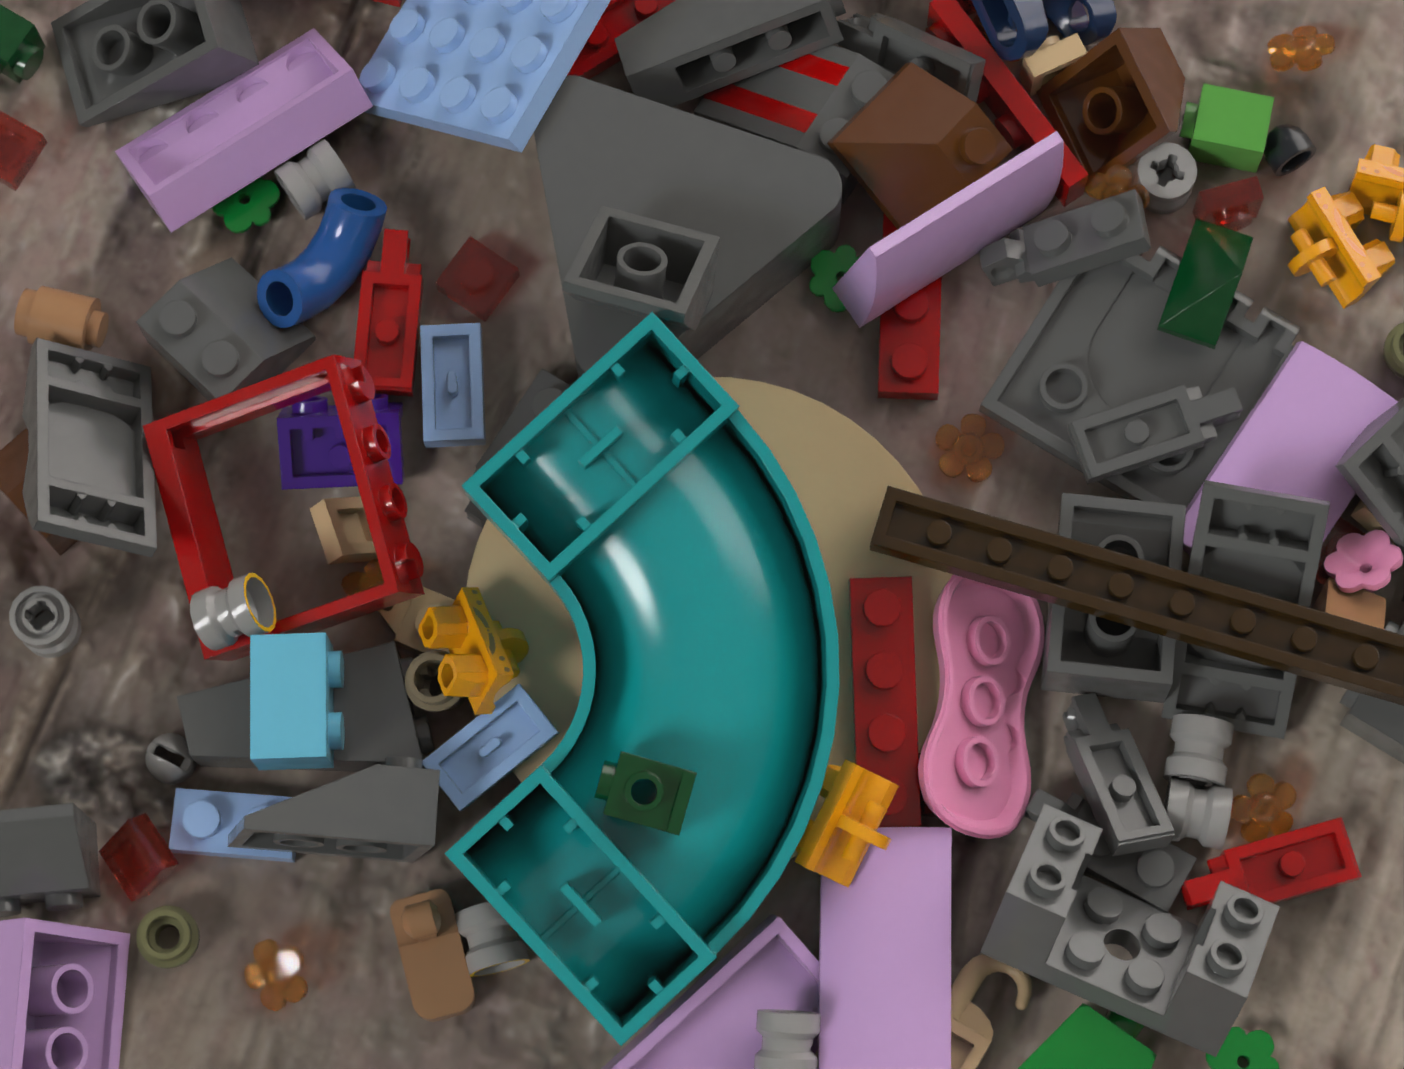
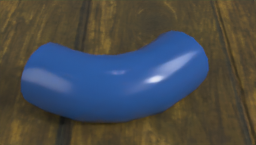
(328, 263)

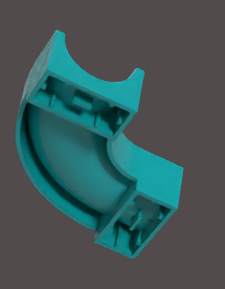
(698, 650)

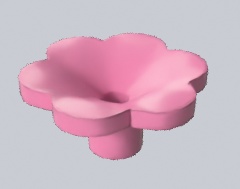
(1363, 561)

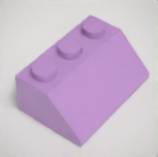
(61, 995)

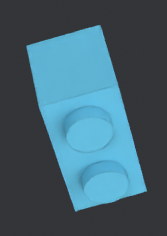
(294, 701)

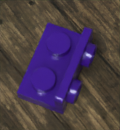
(315, 448)

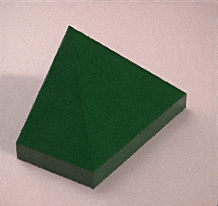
(1205, 283)

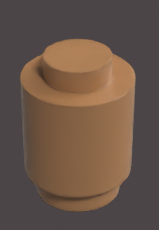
(61, 318)

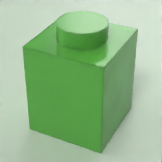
(1227, 127)

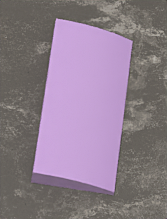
(244, 129)
(952, 231)
(1299, 434)
(888, 957)
(718, 1014)

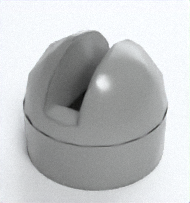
(164, 770)

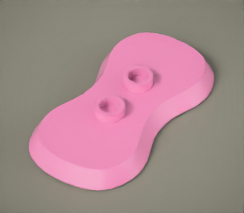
(976, 752)

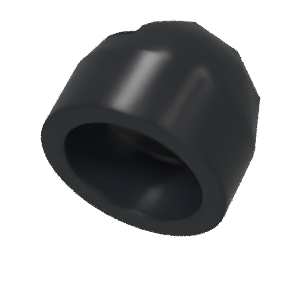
(1287, 149)

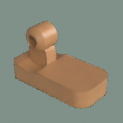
(433, 955)

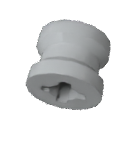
(1164, 191)

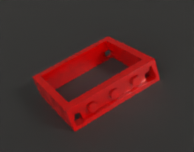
(193, 513)

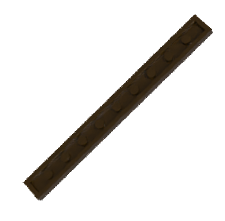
(1141, 594)

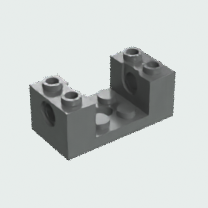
(1181, 974)

